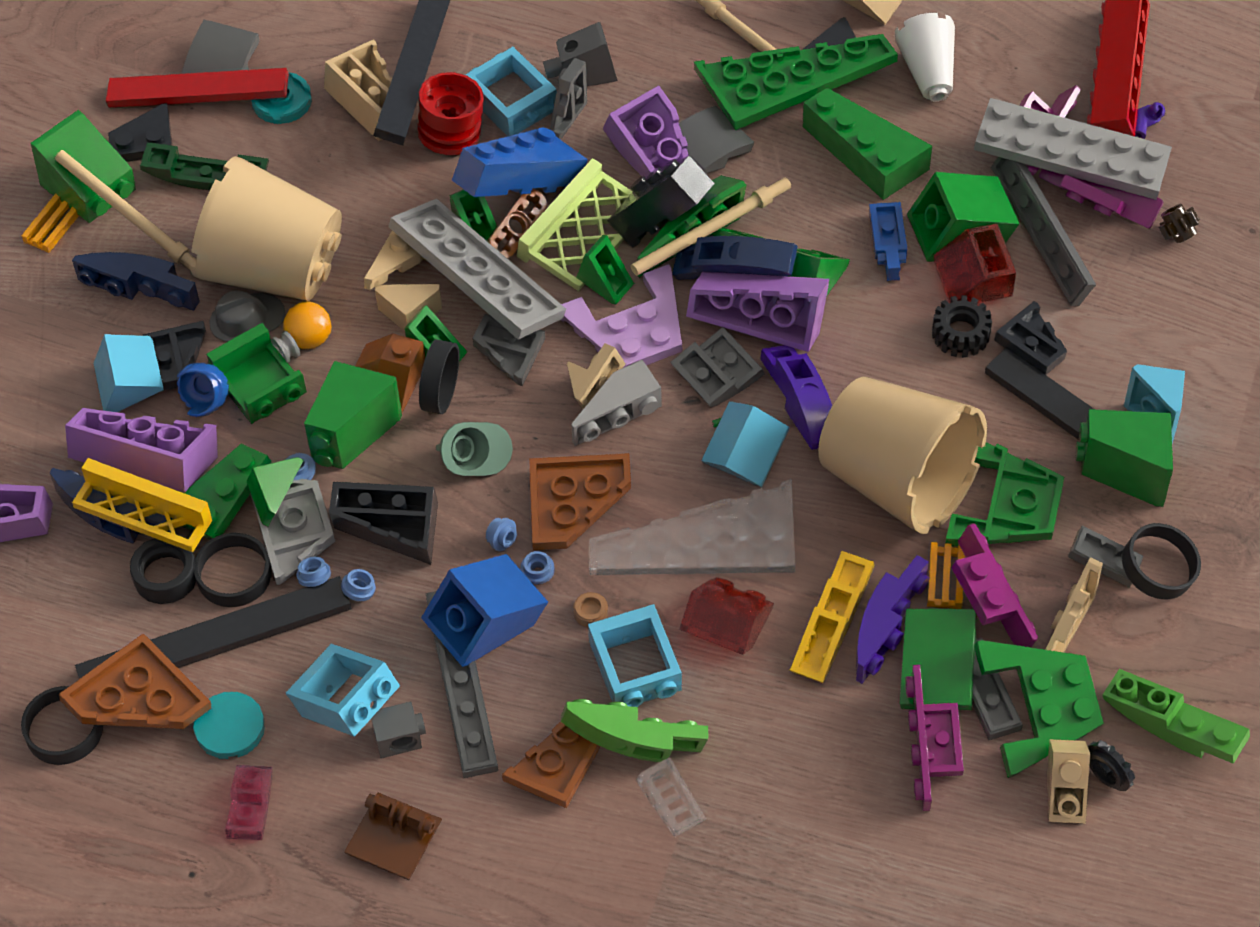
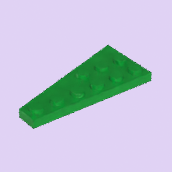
(787, 76)

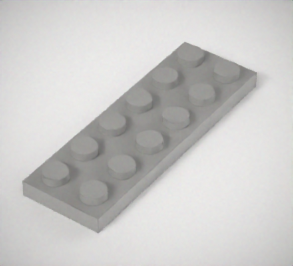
(1073, 148)
(477, 268)

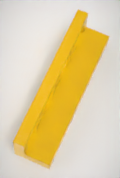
(145, 494)

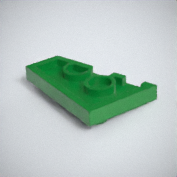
(226, 487)

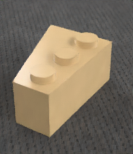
(359, 83)

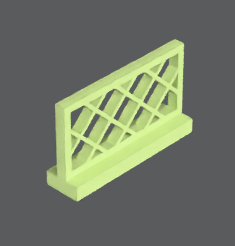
(559, 215)

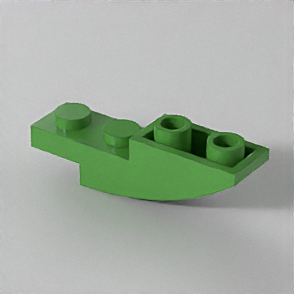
(1169, 718)
(620, 731)

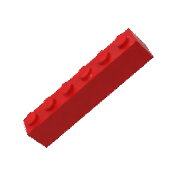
(1119, 65)

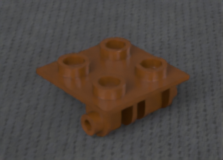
(392, 835)

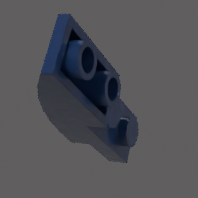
(736, 256)
(128, 273)
(69, 483)

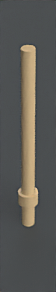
(717, 10)
(760, 198)
(176, 251)

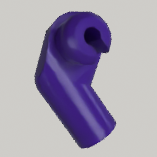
(1147, 117)

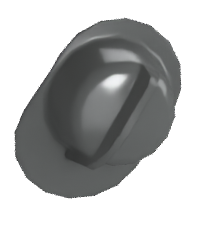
(241, 311)

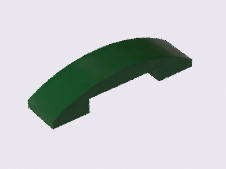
(185, 170)

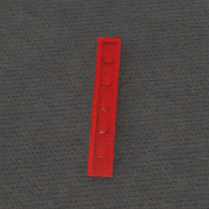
(197, 87)

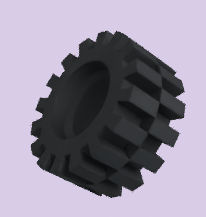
(965, 312)

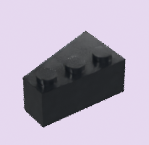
(660, 197)
(387, 515)

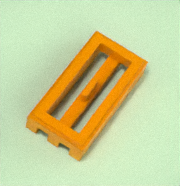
(46, 221)
(948, 552)

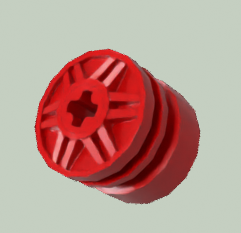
(449, 113)

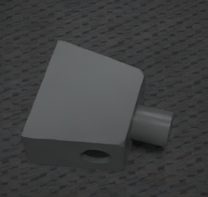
(586, 45)

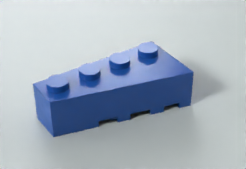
(518, 164)

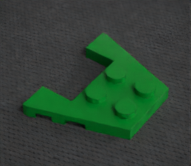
(1021, 504)
(1056, 696)

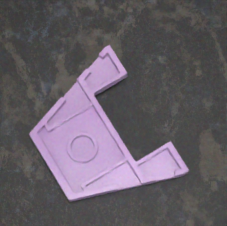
(638, 333)

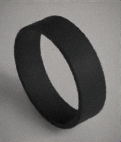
(439, 376)
(1179, 540)
(225, 541)
(56, 757)

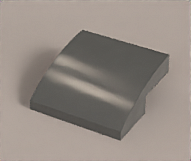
(220, 49)
(713, 139)
(717, 368)

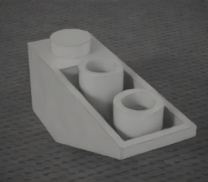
(621, 399)

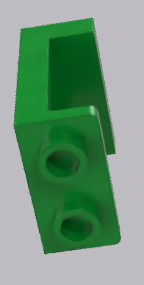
(257, 374)

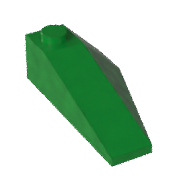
(721, 197)
(807, 263)

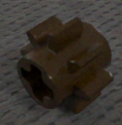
(1179, 223)

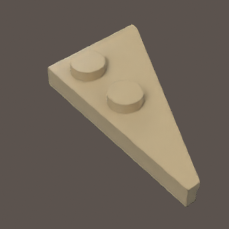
(393, 256)
(1079, 601)

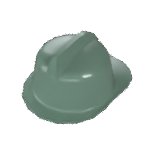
(475, 448)

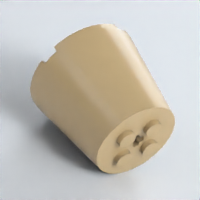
(264, 234)
(903, 449)

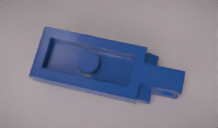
(888, 237)

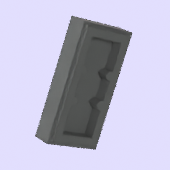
(1094, 545)

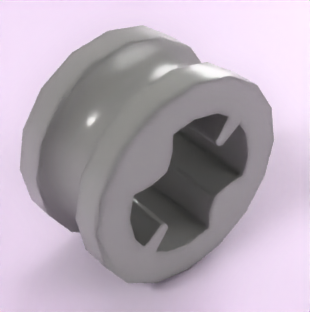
(286, 346)

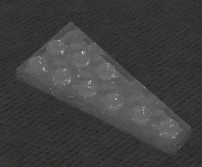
(714, 538)

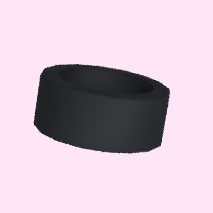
(162, 592)

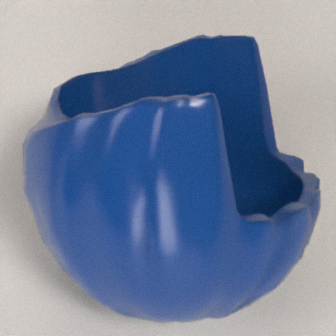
(202, 388)

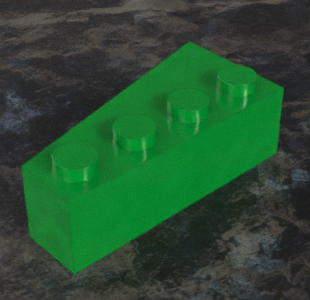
(865, 143)

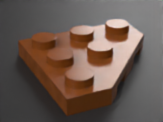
(573, 495)
(136, 690)

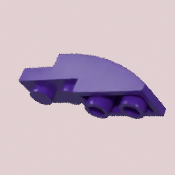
(802, 386)
(884, 614)

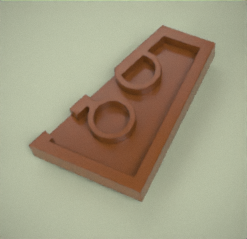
(554, 766)

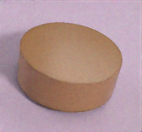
(590, 608)

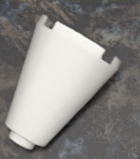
(929, 53)

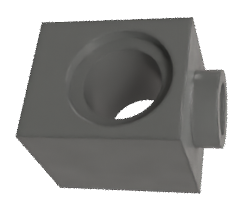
(397, 729)

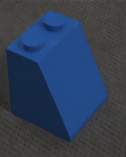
(483, 607)

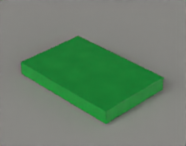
(945, 650)

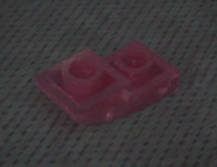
(249, 802)

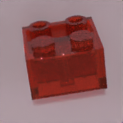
(976, 265)
(726, 615)

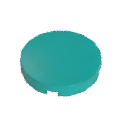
(285, 109)
(230, 726)

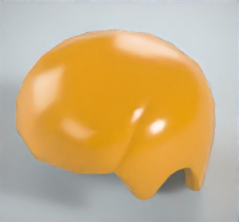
(307, 324)

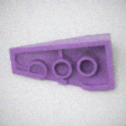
(647, 132)

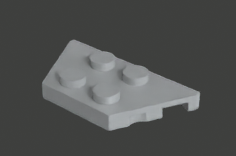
(297, 530)

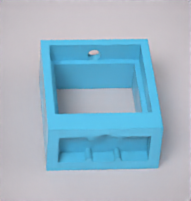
(524, 111)
(627, 628)
(328, 674)

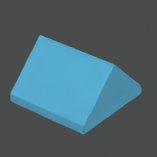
(126, 371)
(1156, 391)
(745, 443)

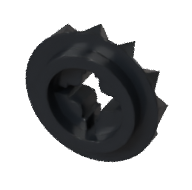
(1110, 766)

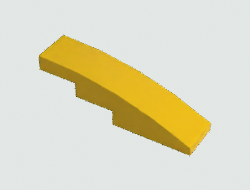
(832, 617)

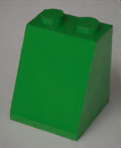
(90, 149)
(959, 203)
(350, 414)
(1128, 452)

